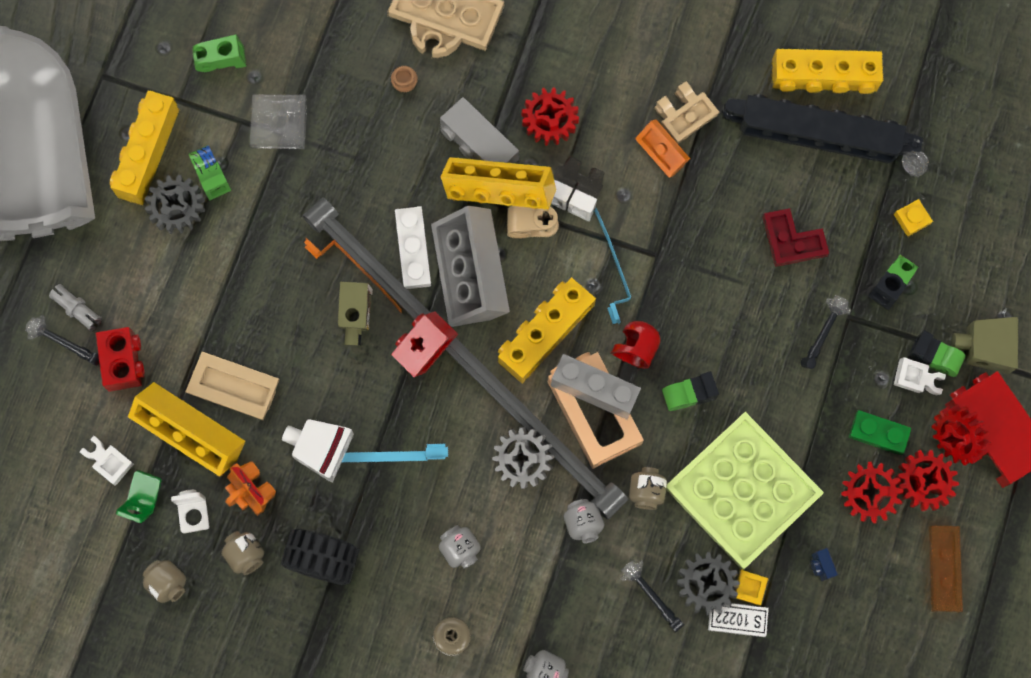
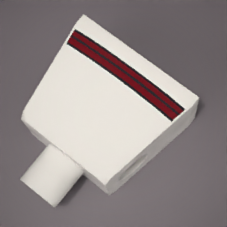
(319, 446)

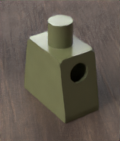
(990, 344)

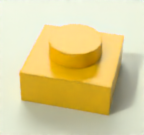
(913, 217)

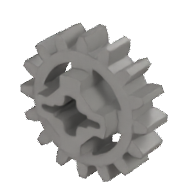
(523, 468)

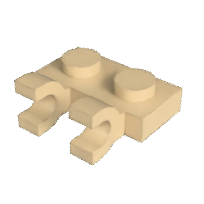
(690, 117)

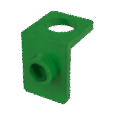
(141, 497)

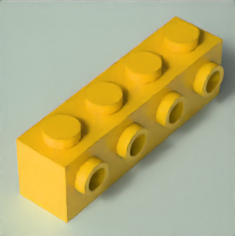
(827, 70)
(144, 148)
(499, 183)
(546, 329)
(186, 429)

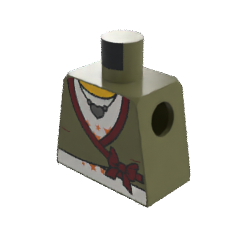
(354, 298)

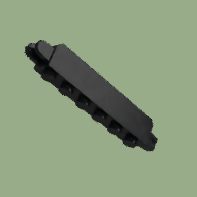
(821, 128)

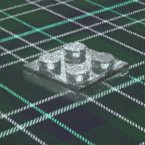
(278, 121)

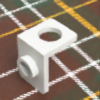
(188, 501)

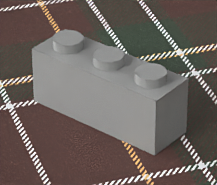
(476, 135)
(595, 386)

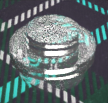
(915, 163)

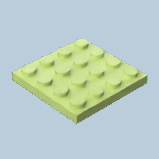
(744, 490)

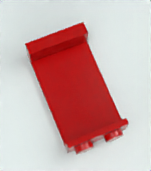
(1005, 421)

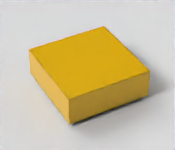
(751, 587)

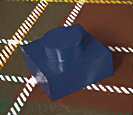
(823, 565)

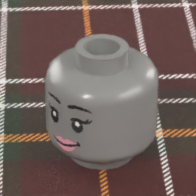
(583, 521)
(459, 547)
(545, 666)

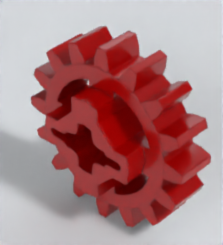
(558, 108)
(961, 434)
(937, 484)
(860, 492)

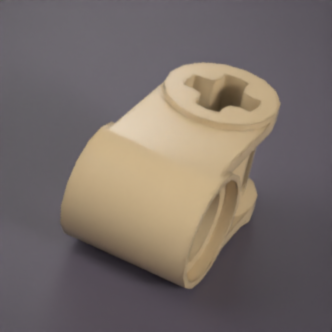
(528, 222)

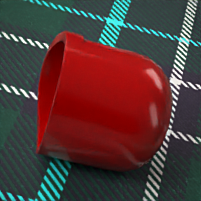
(641, 352)

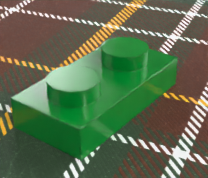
(880, 432)

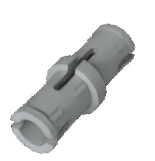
(75, 307)

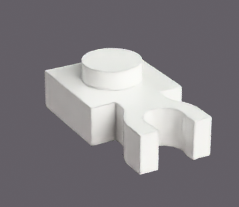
(915, 377)
(109, 462)

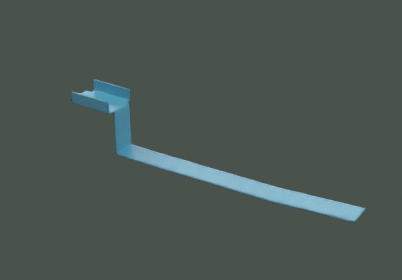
(612, 309)
(433, 451)

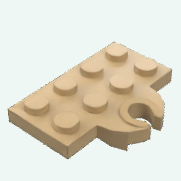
(448, 22)

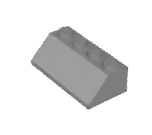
(470, 266)

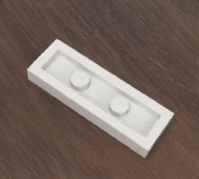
(412, 247)

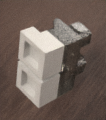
(587, 189)

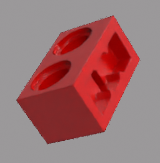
(113, 361)

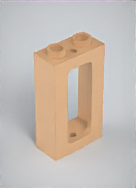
(593, 451)

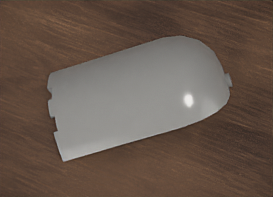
(40, 141)

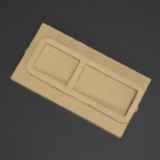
(232, 386)

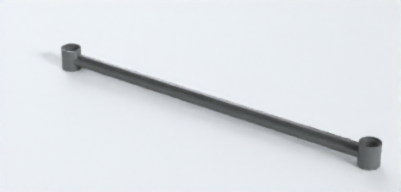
(607, 498)

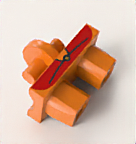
(245, 492)

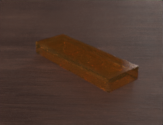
(945, 569)

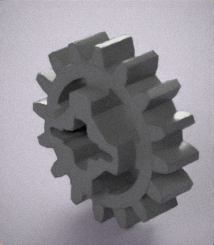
(174, 192)
(717, 588)

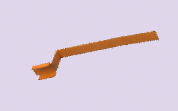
(316, 253)

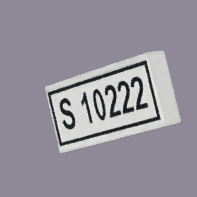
(740, 620)

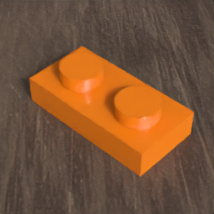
(662, 148)

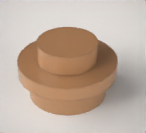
(404, 79)

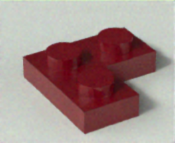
(789, 246)

